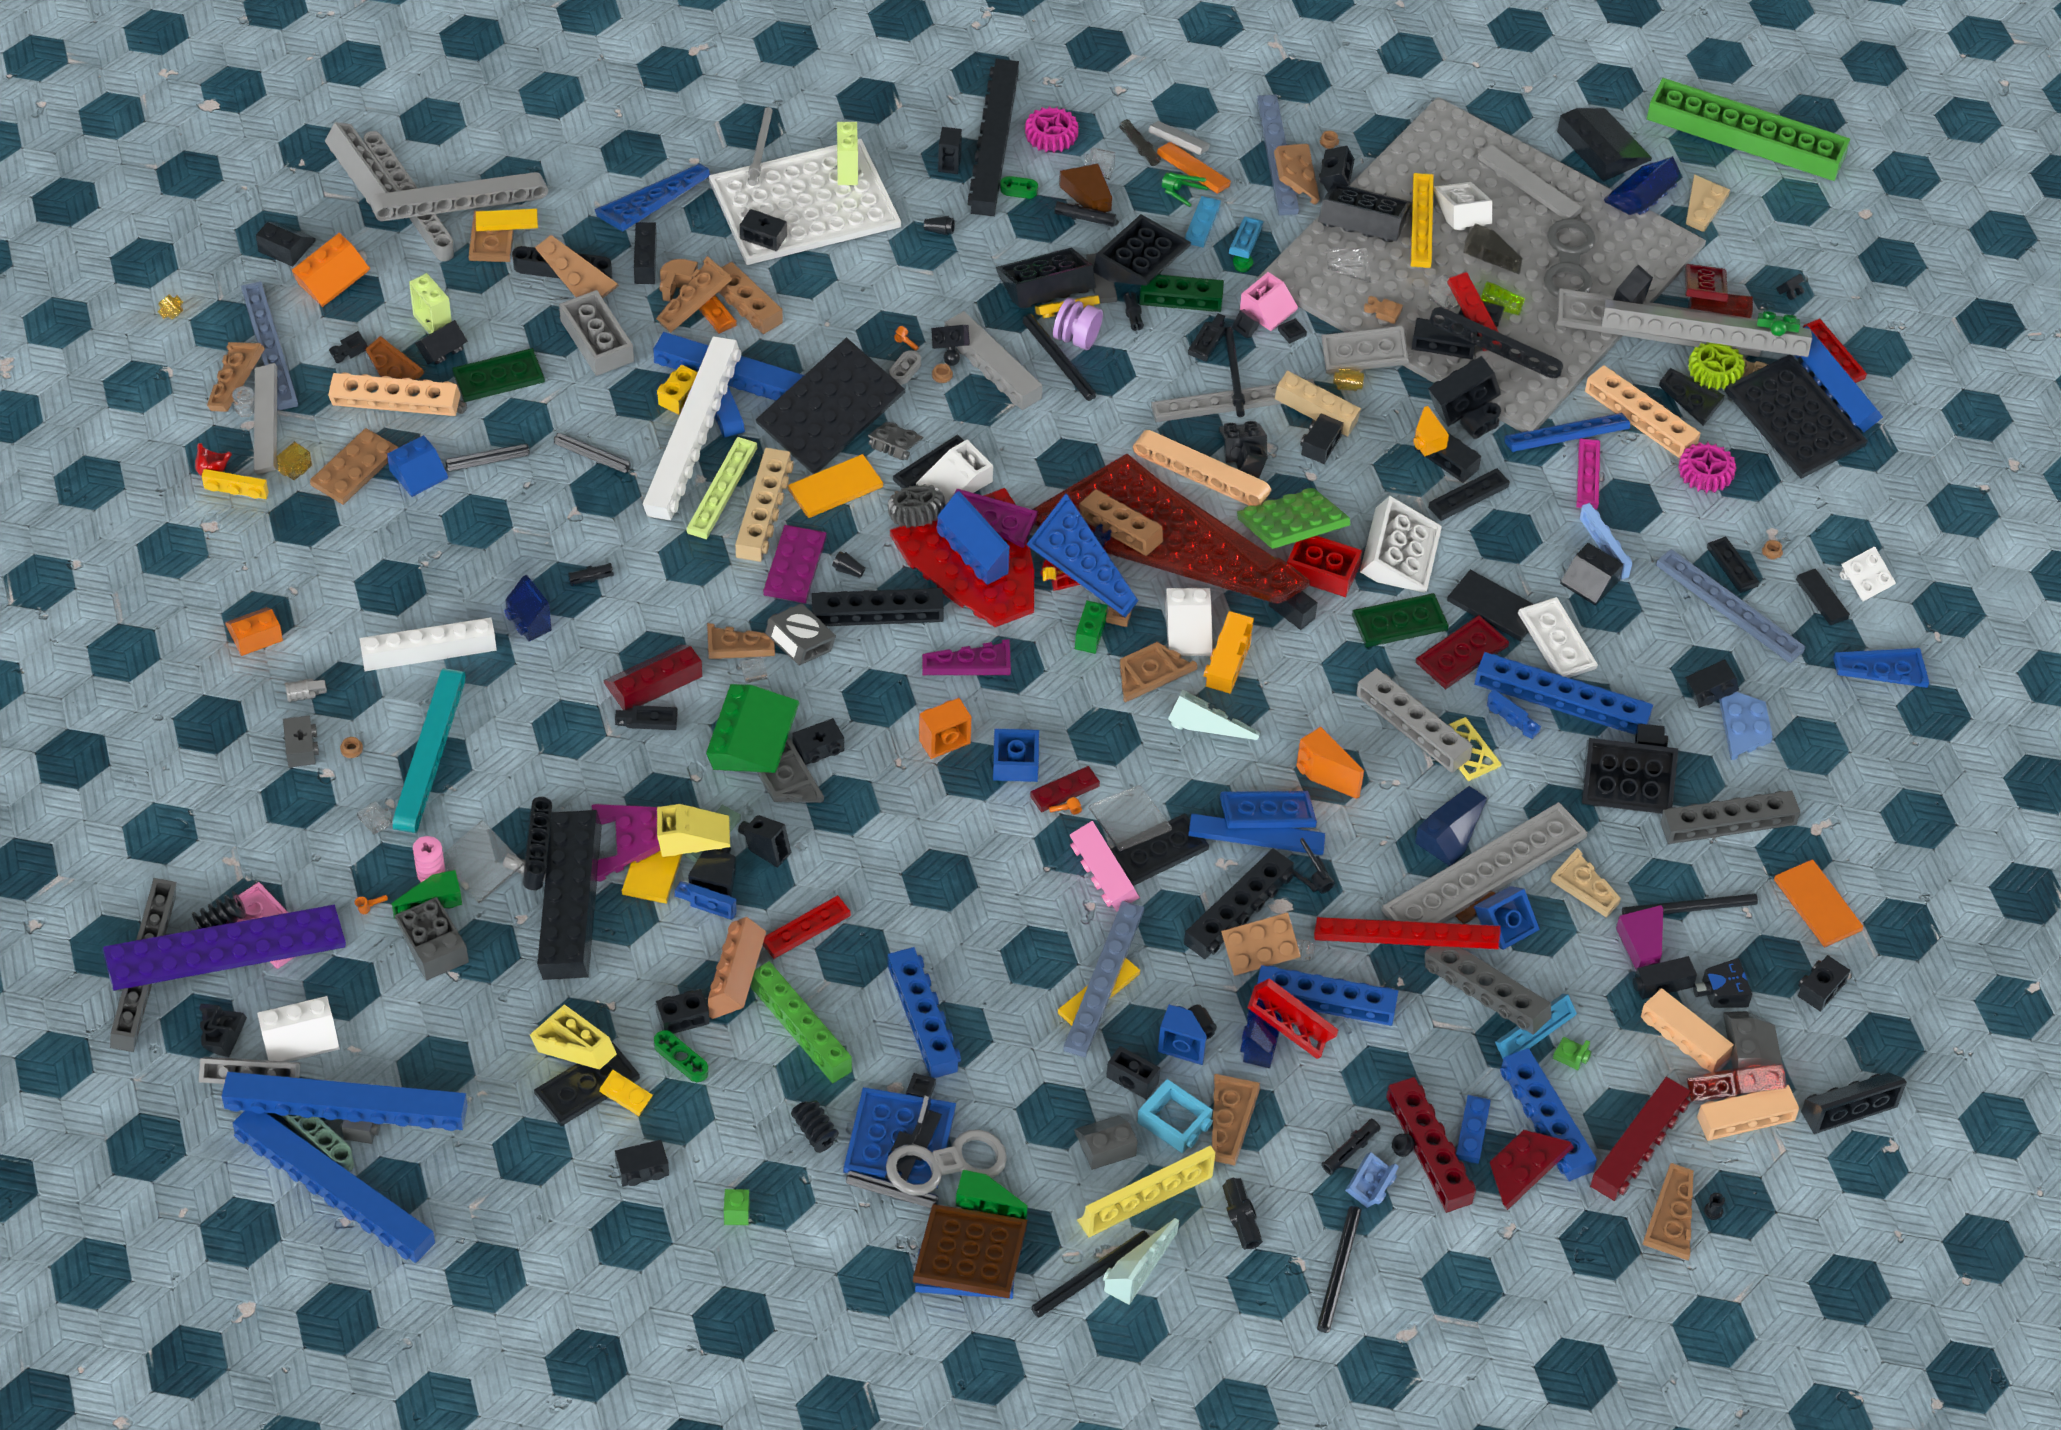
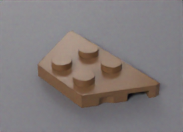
(1297, 169)
(1151, 669)

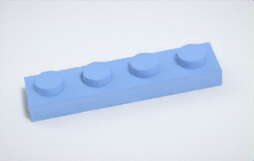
(1603, 537)

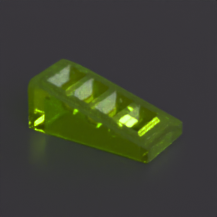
(1492, 292)

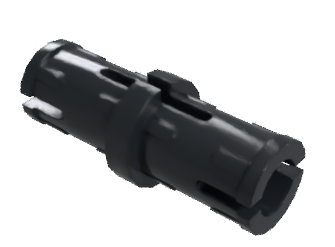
(1133, 311)
(590, 574)

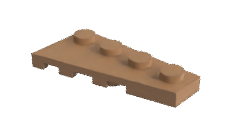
(574, 270)

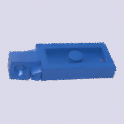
(1512, 713)
(707, 900)

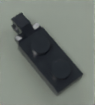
(1207, 338)
(648, 717)

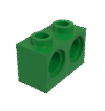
(1091, 627)

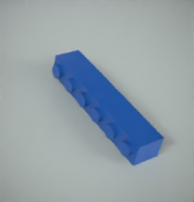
(1840, 385)

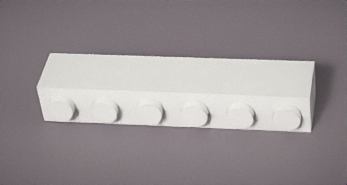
(428, 644)

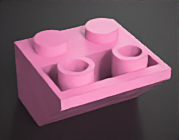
(1268, 301)

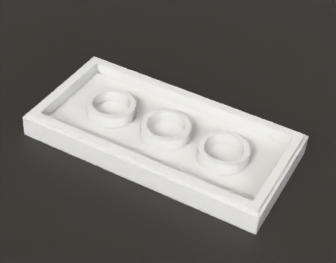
(1557, 638)

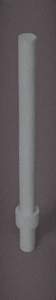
(755, 168)

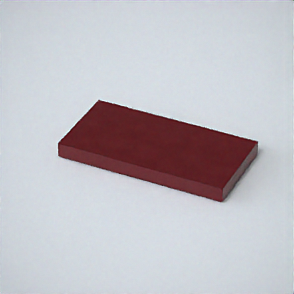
(1706, 282)
(1461, 652)

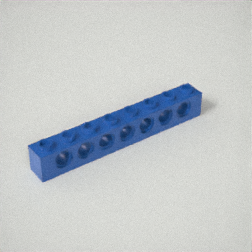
(1562, 693)

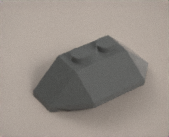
(1753, 1040)

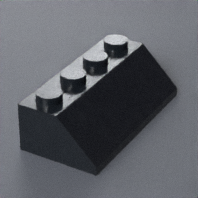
(1853, 1102)

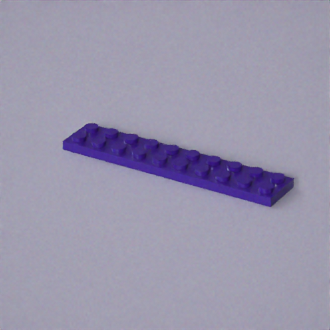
(223, 947)

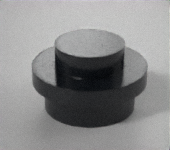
(1403, 1144)

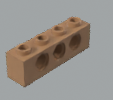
(751, 300)
(1126, 524)

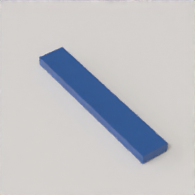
(1567, 432)
(1277, 838)

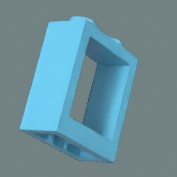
(1179, 1141)

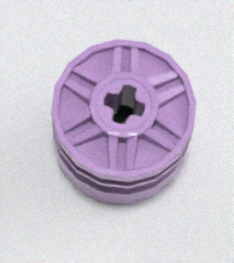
(1077, 323)

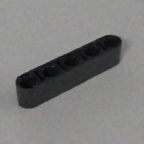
(529, 261)
(537, 843)

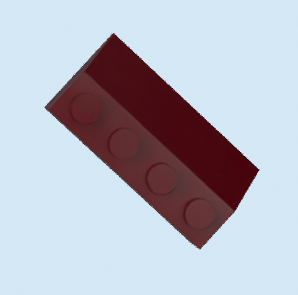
(655, 677)

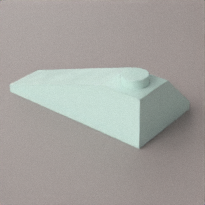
(1195, 715)
(1135, 1267)

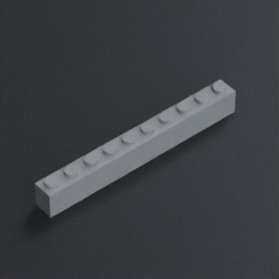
(1702, 327)

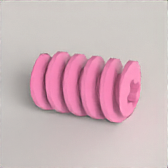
(428, 857)

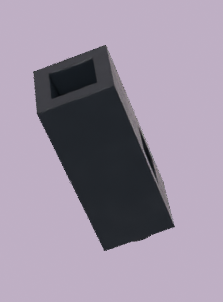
(1668, 975)

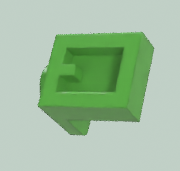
(1572, 1053)

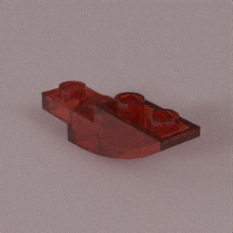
(1736, 1082)

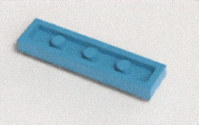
(1519, 1039)

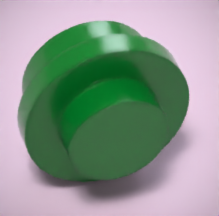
(1242, 264)

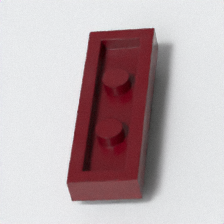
(1064, 788)

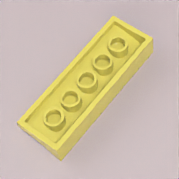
(1148, 1192)

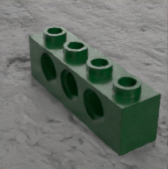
(1183, 293)

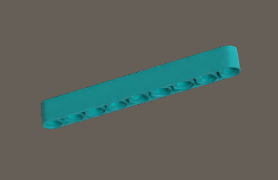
(429, 751)

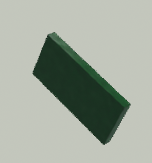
(498, 375)
(1400, 620)

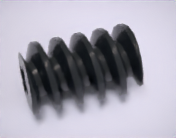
(222, 914)
(815, 1125)

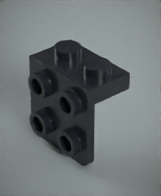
(1236, 435)

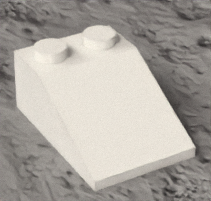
(1464, 205)
(1189, 621)

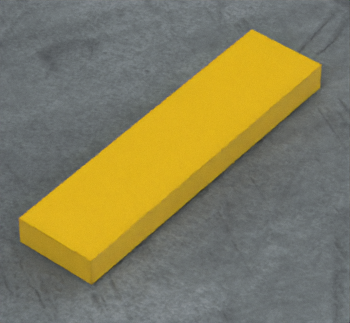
(1127, 974)

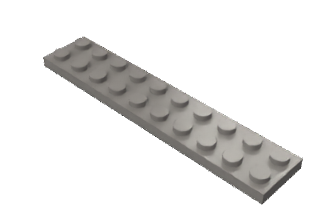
(1585, 311)
(1488, 868)

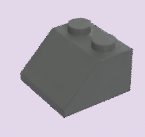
(1107, 1141)

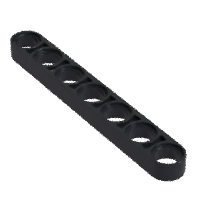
(1490, 335)

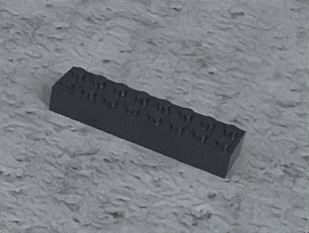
(569, 895)

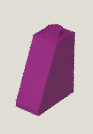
(1642, 935)

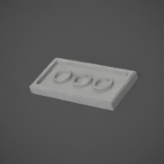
(1365, 349)

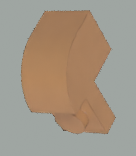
(674, 275)

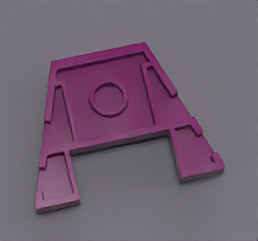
(634, 835)

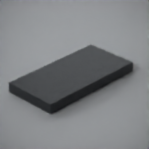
(1492, 602)
(1160, 852)
(579, 1088)

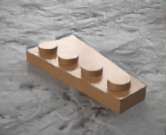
(701, 288)
(236, 370)
(1231, 1115)
(1671, 1219)

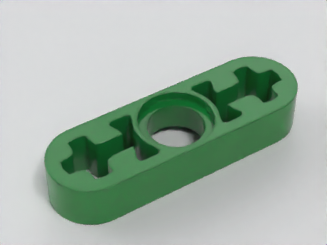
(683, 1066)

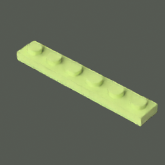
(722, 488)

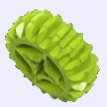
(1716, 365)

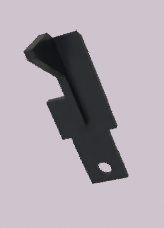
(921, 1136)

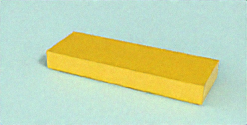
(506, 219)

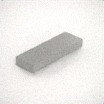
(1178, 137)

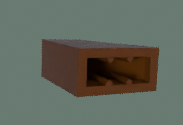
(1087, 187)

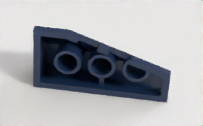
(1451, 826)

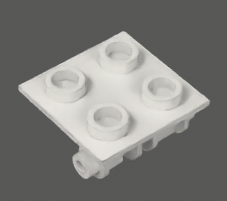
(1867, 574)

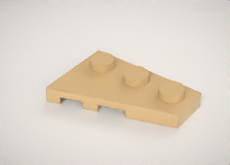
(1704, 202)
(1584, 883)

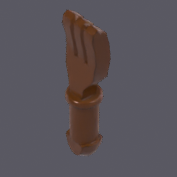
(1469, 913)

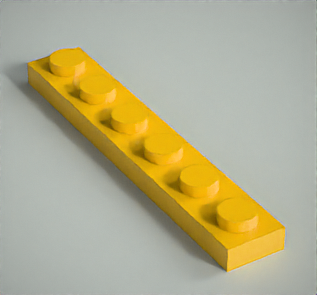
(1422, 220)

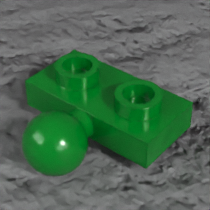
(1778, 324)

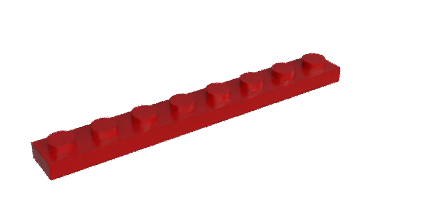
(1407, 933)

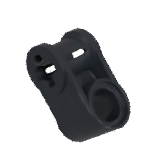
(1481, 420)

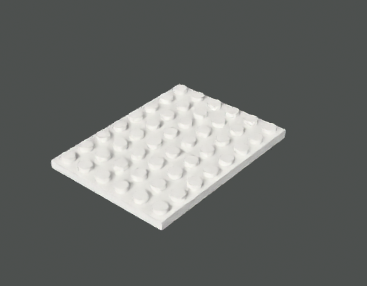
(808, 197)

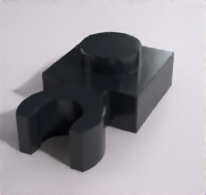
(351, 345)

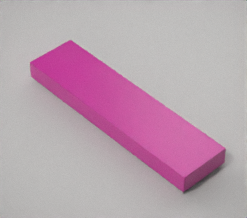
(1588, 473)

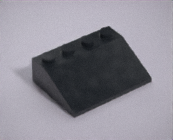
(1601, 141)
(1364, 212)
(1139, 252)
(1047, 277)
(1629, 775)

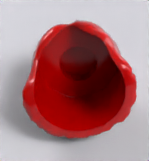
(210, 460)

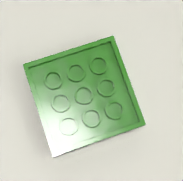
(1293, 518)

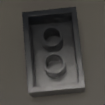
(1464, 390)

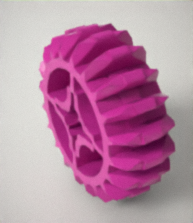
(1051, 129)
(1707, 467)

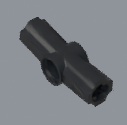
(1242, 1213)

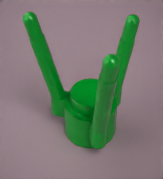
(1174, 182)

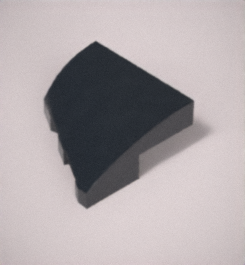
(220, 1029)

